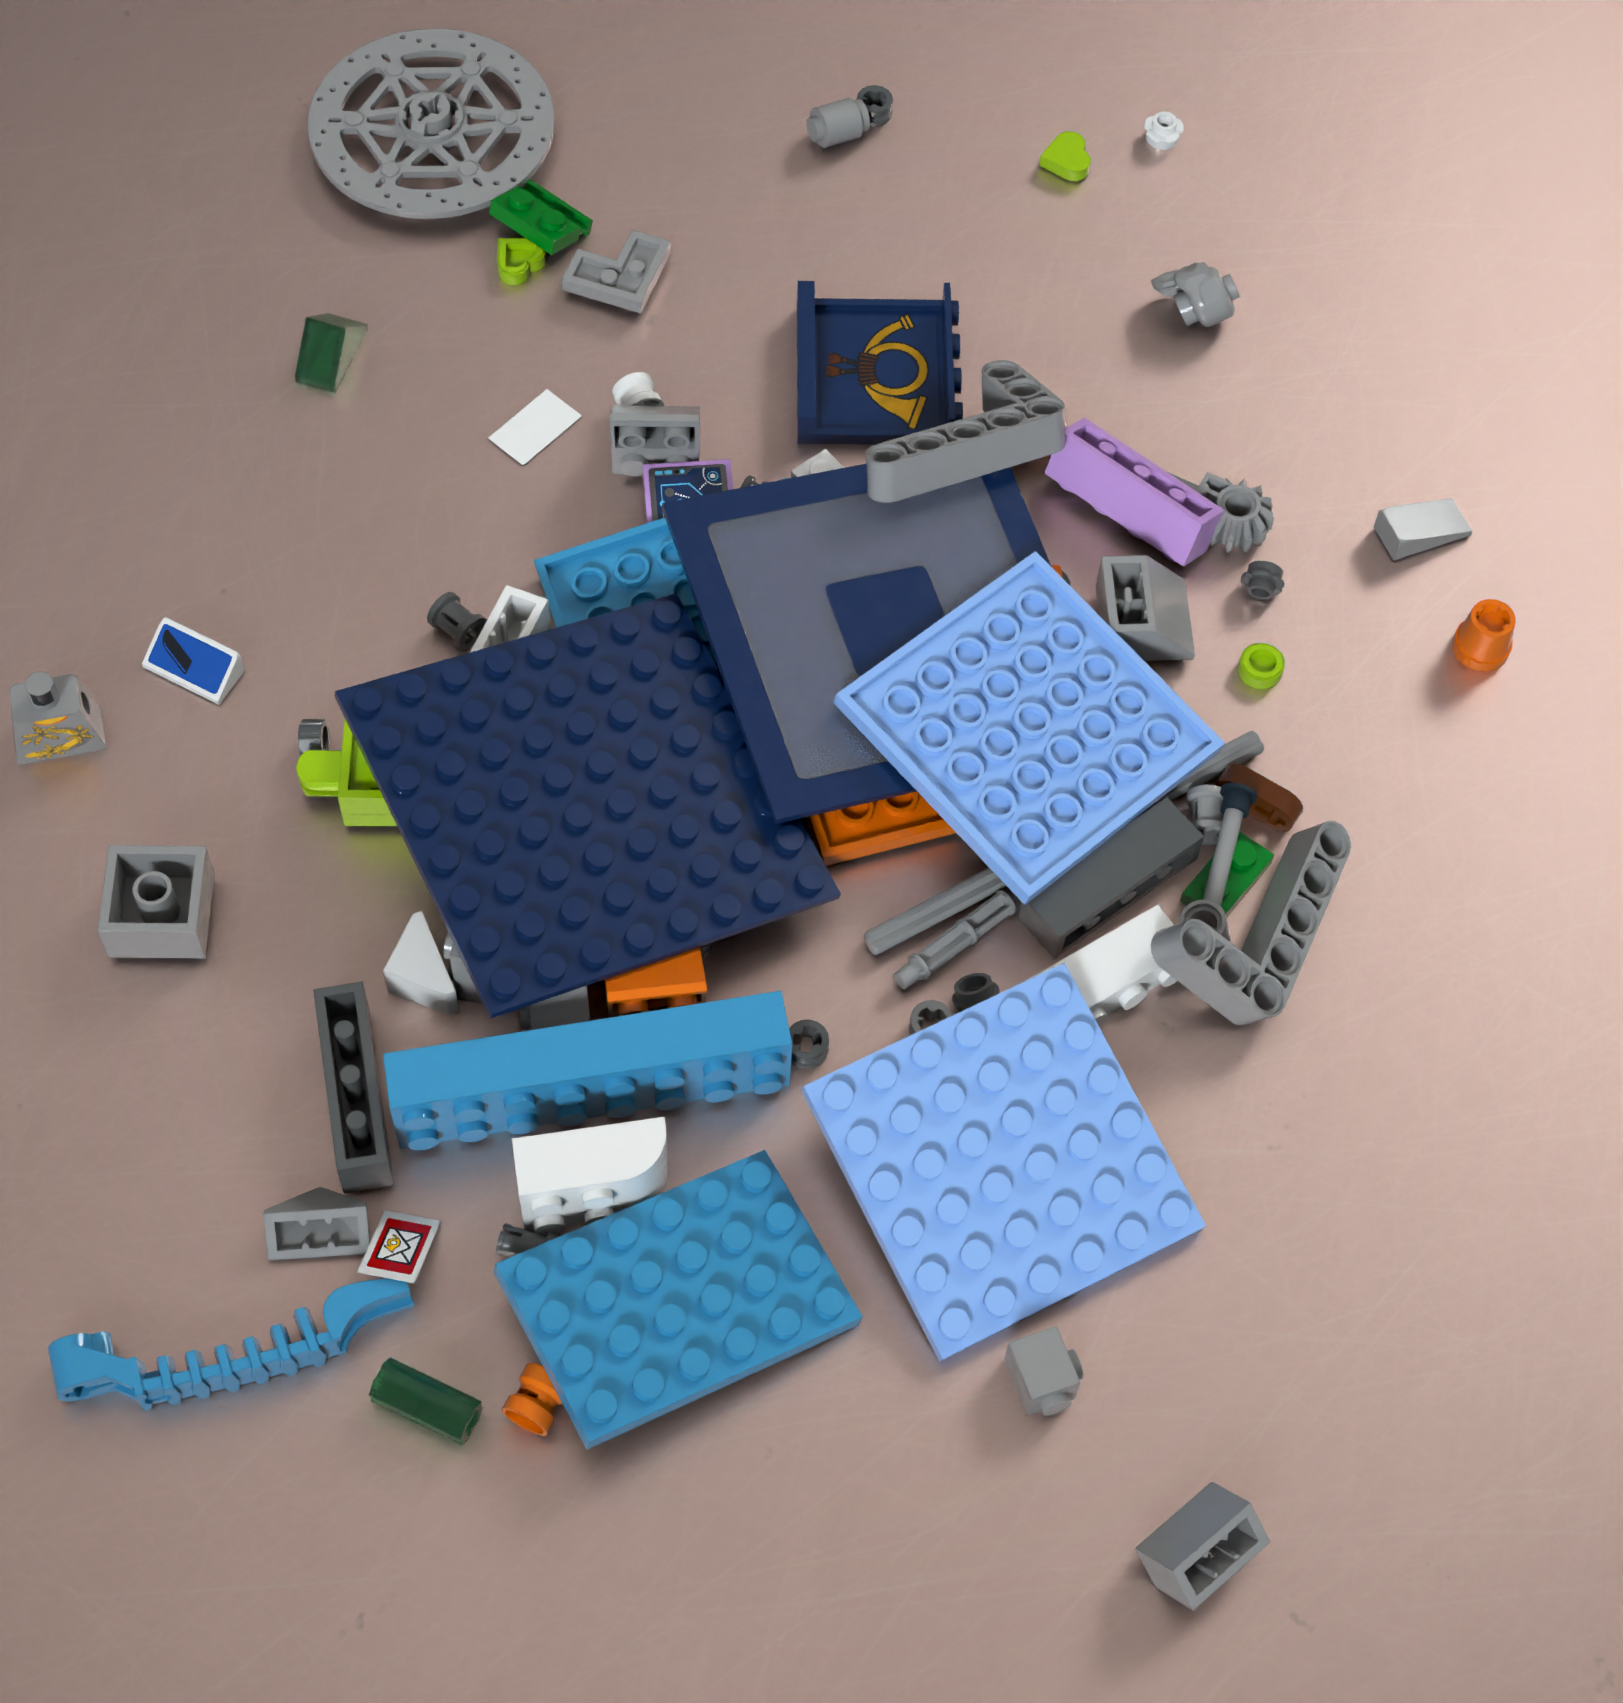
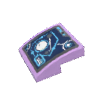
(683, 480)

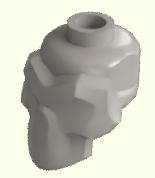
(1199, 293)

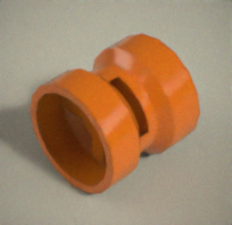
(534, 1401)

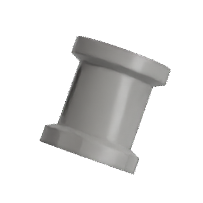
(1205, 811)

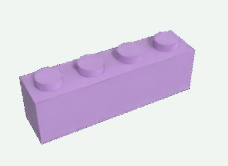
(1135, 492)

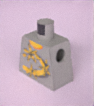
(54, 718)

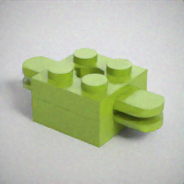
(347, 777)

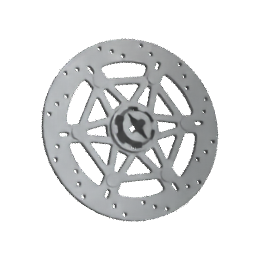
(430, 123)

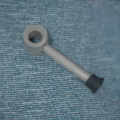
(1235, 807)

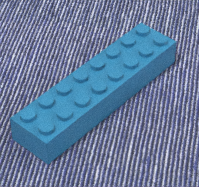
(588, 1070)

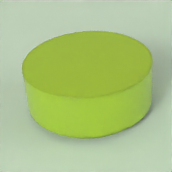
(1261, 666)

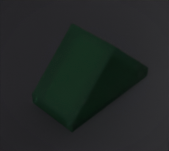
(328, 350)

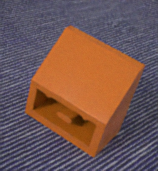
(658, 985)

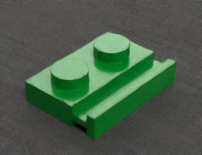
(540, 217)

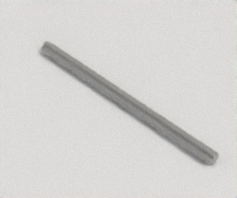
(987, 882)

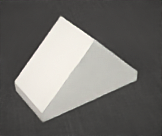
(418, 970)

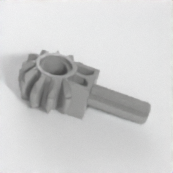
(1246, 511)

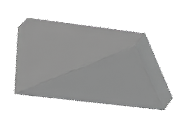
(317, 1226)

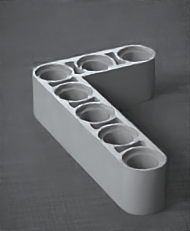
(1017, 426)
(1259, 977)

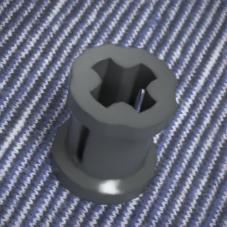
(456, 620)

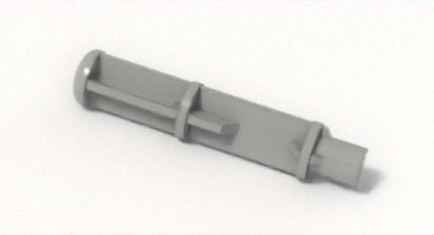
(954, 940)

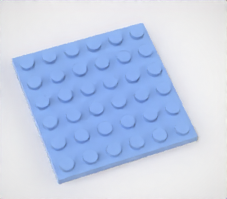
(1029, 726)
(1002, 1160)

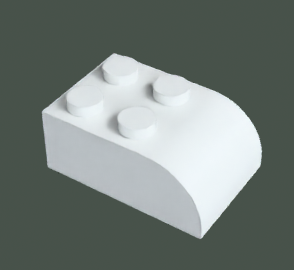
(588, 1172)

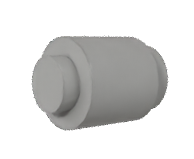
(838, 122)

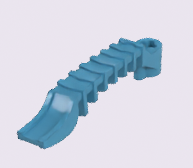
(88, 1367)

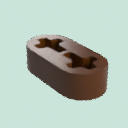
(1274, 805)

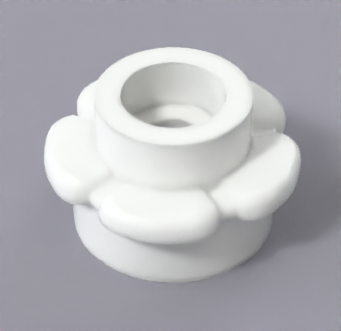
(1163, 130)

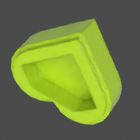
(1067, 157)
(518, 259)

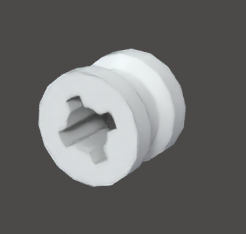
(636, 390)

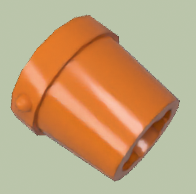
(1485, 636)

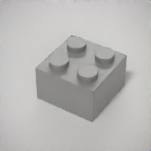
(156, 901)

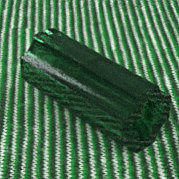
(425, 1401)

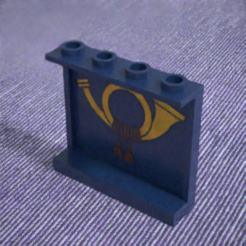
(875, 367)

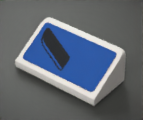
(193, 661)

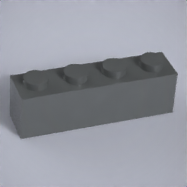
(1112, 877)
(353, 1087)

